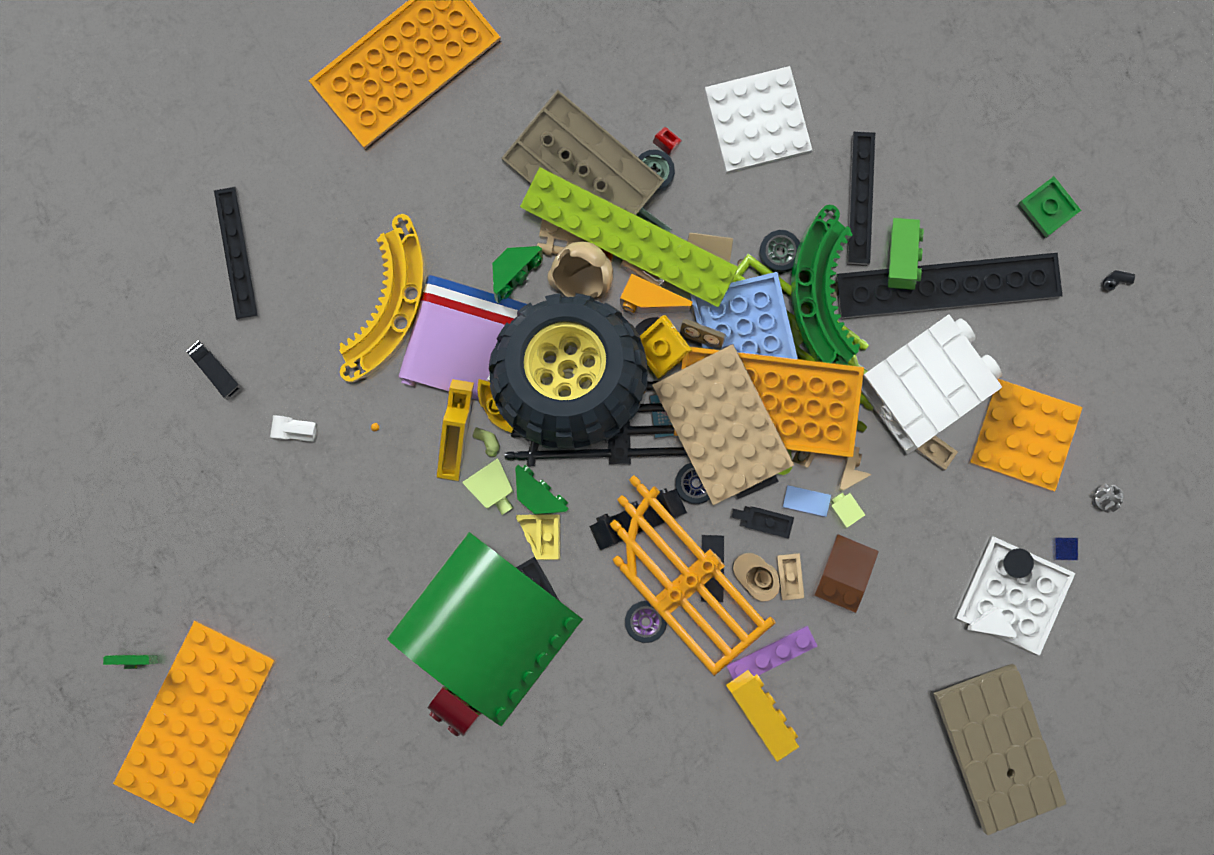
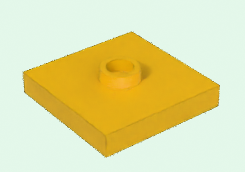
(663, 346)

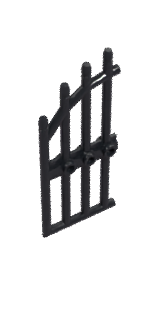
(619, 446)

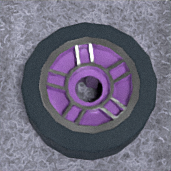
(642, 633)

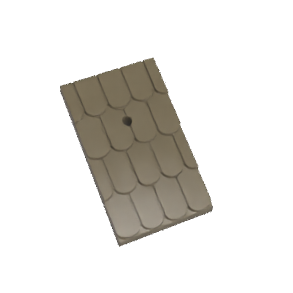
(594, 158)
(1000, 749)

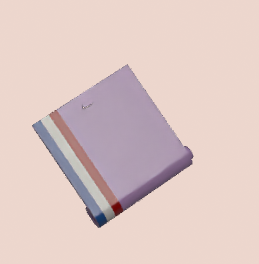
(454, 334)

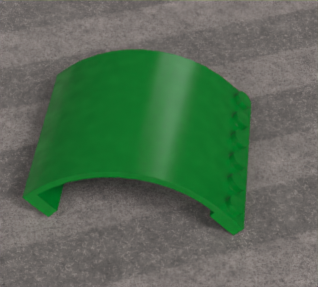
(484, 629)

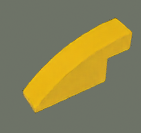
(455, 429)

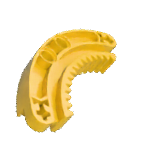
(405, 272)

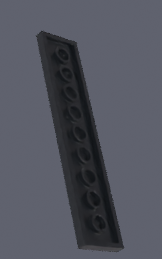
(952, 286)

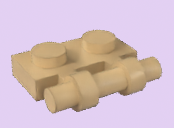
(553, 232)

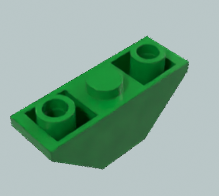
(513, 268)
(536, 494)

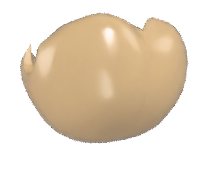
(581, 270)

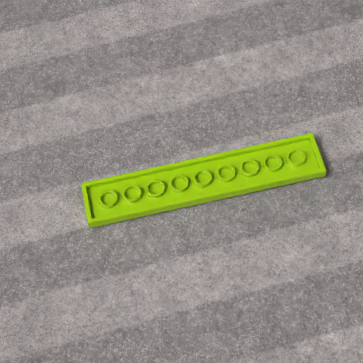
(629, 237)

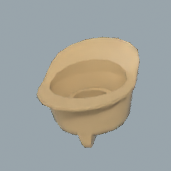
(757, 576)

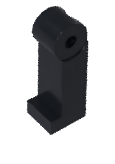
(214, 370)

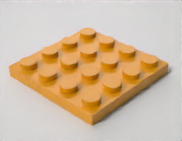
(1026, 435)

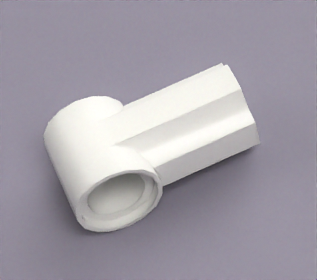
(286, 428)

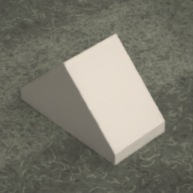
(993, 623)

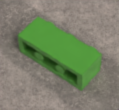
(905, 253)

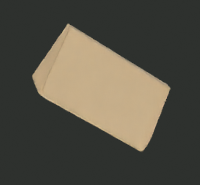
(714, 244)

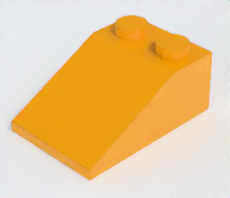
(647, 297)

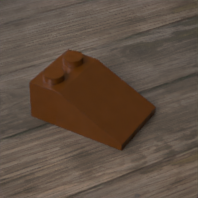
(846, 574)

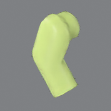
(490, 441)

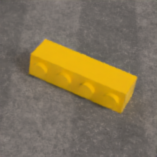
(762, 715)

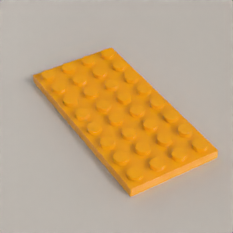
(402, 64)
(807, 400)
(194, 722)

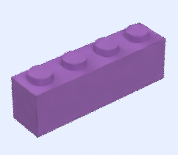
(773, 653)

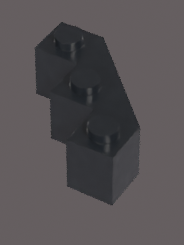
(607, 537)

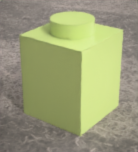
(846, 509)

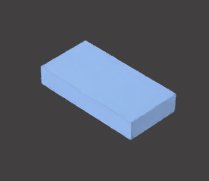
(806, 501)

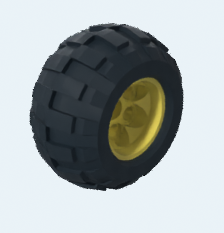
(549, 330)

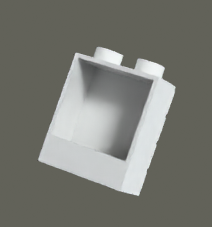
(930, 382)

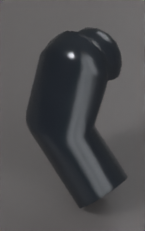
(1116, 278)

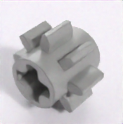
(1109, 497)

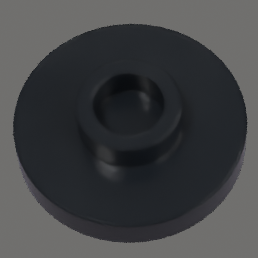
(1018, 563)

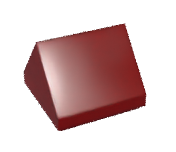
(666, 140)

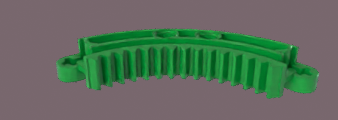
(817, 259)

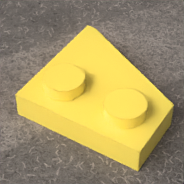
(542, 534)

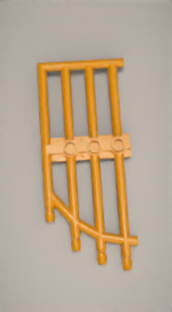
(685, 585)

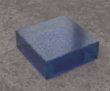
(1065, 548)

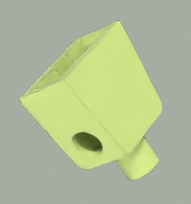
(491, 487)

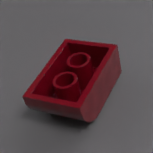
(453, 711)

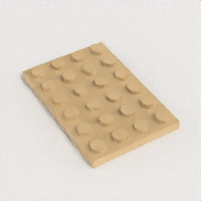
(723, 424)

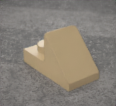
(849, 475)

